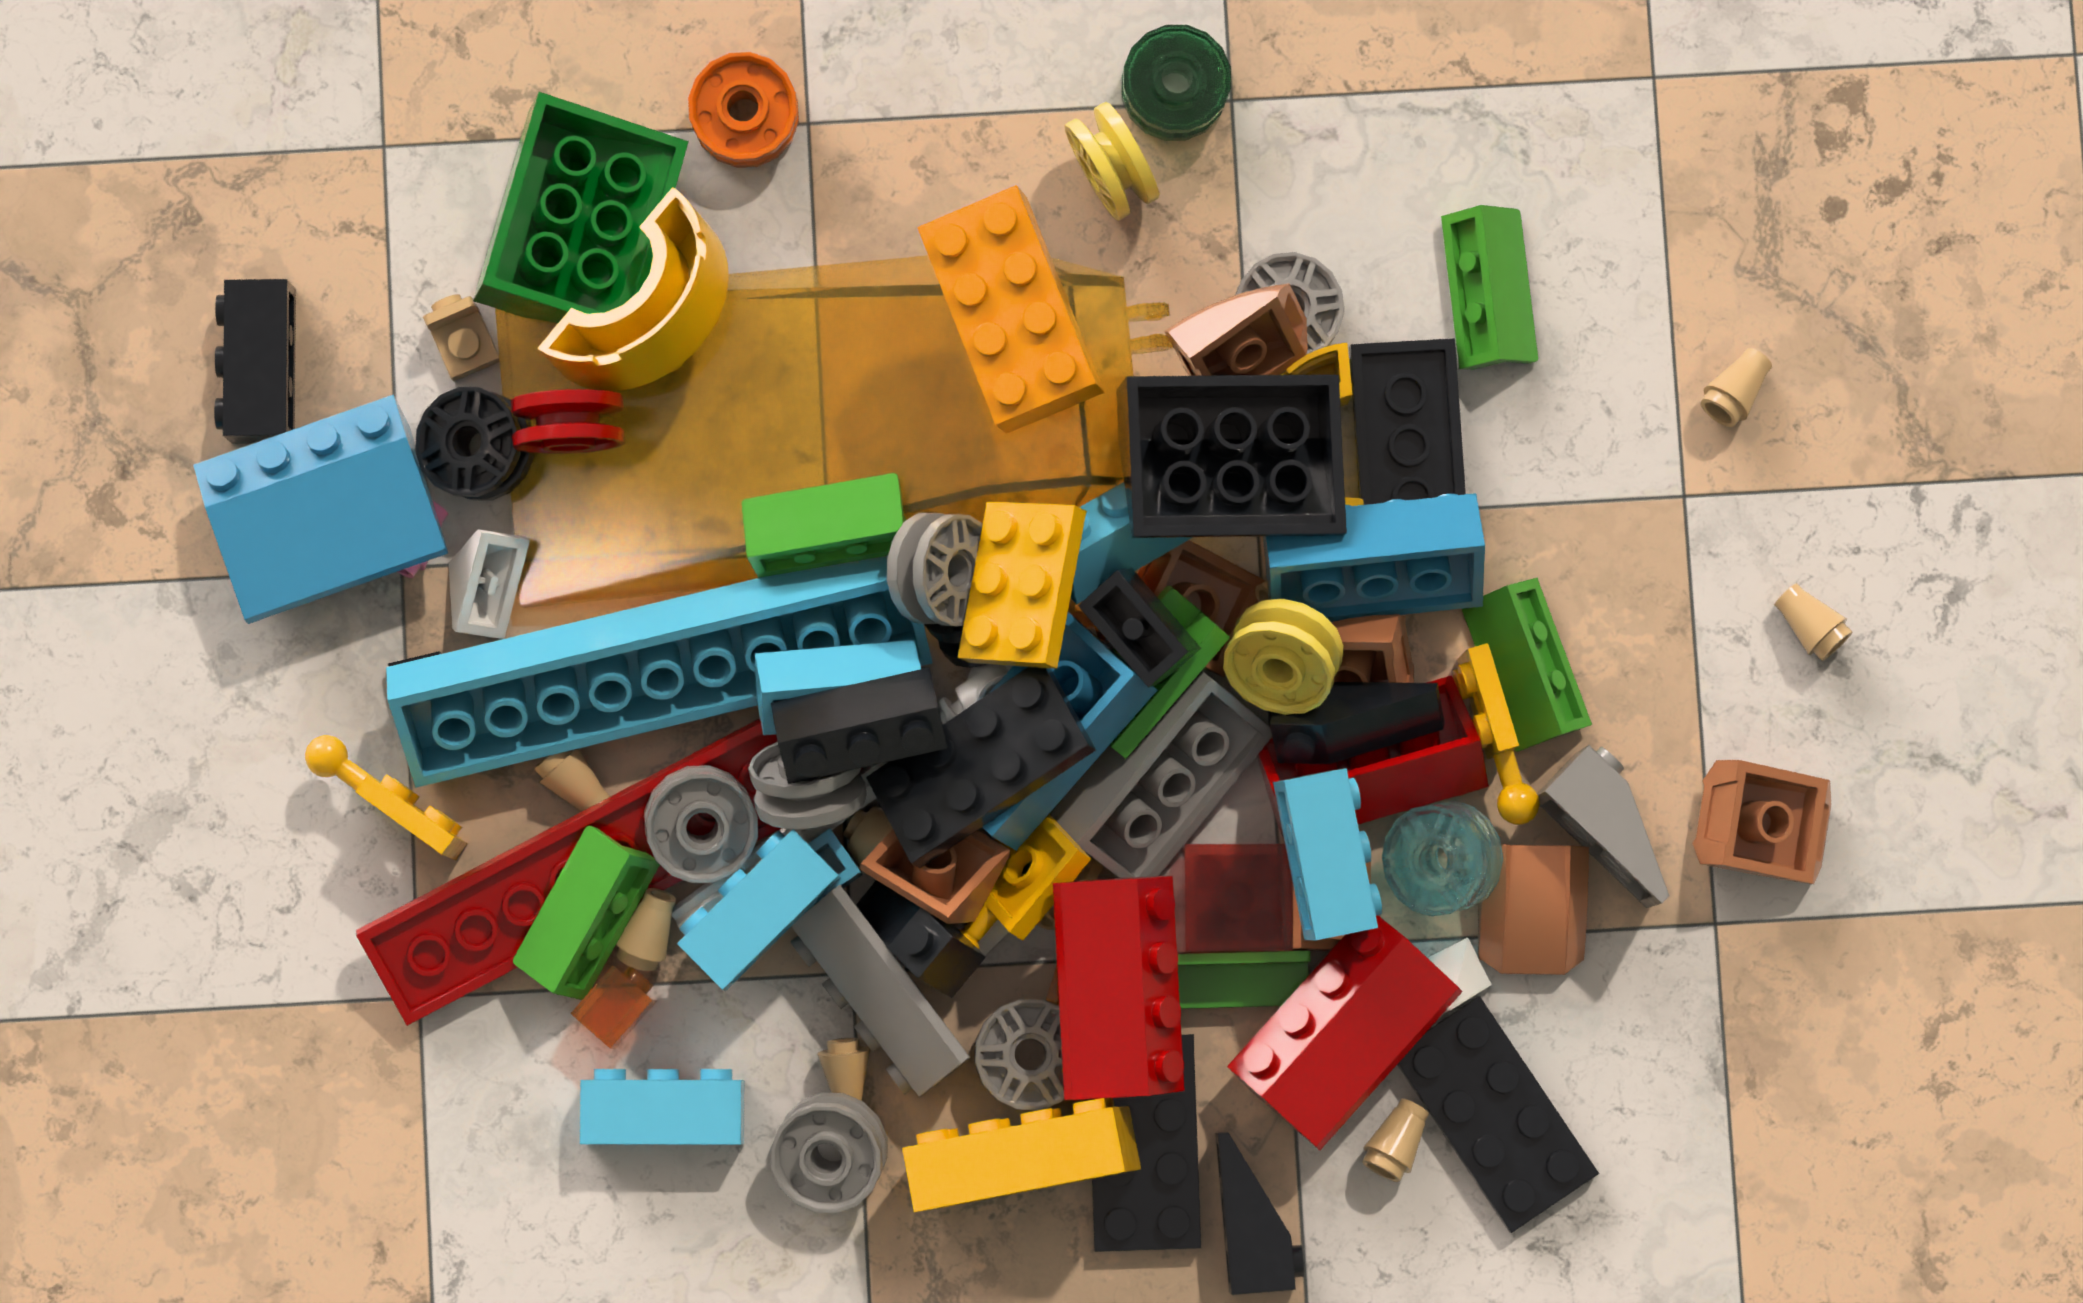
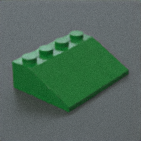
(576, 212)

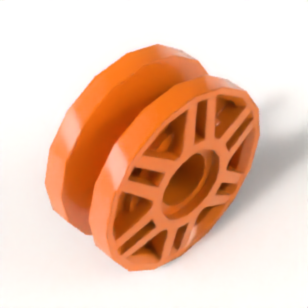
(737, 78)

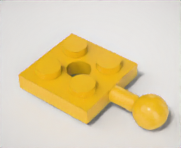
(1480, 683)
(329, 757)
(1024, 900)

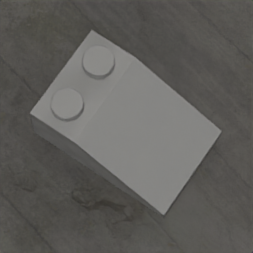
(1601, 814)

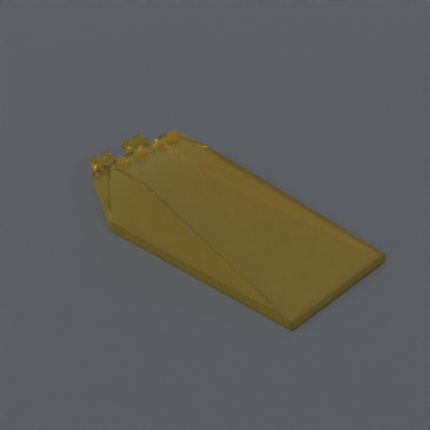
(797, 390)

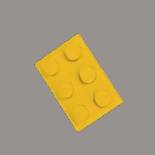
(1022, 584)

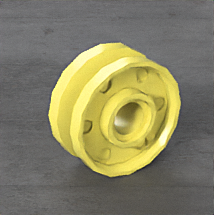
(1112, 161)
(1283, 656)

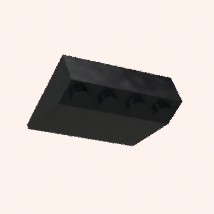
(1232, 455)

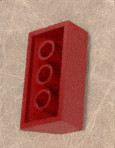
(1406, 772)
(1118, 987)
(1344, 1030)

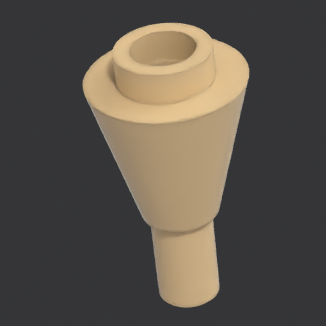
(845, 1066)

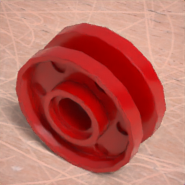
(567, 421)

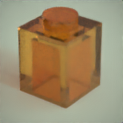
(615, 1005)

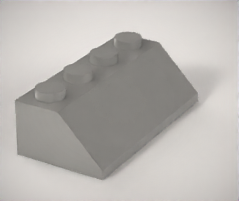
(1147, 806)
(879, 991)

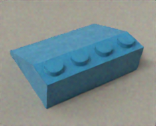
(320, 509)

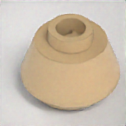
(866, 832)

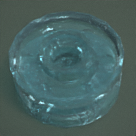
(1413, 862)

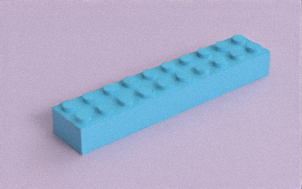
(629, 668)

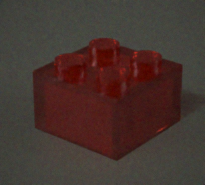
(1236, 898)

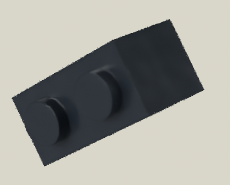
(1139, 627)

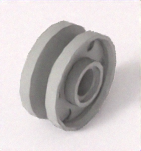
(1313, 287)
(933, 567)
(806, 802)
(705, 856)
(996, 1055)
(822, 1183)

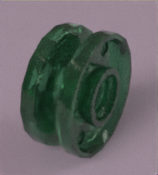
(1180, 51)

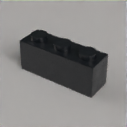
(256, 359)
(858, 725)

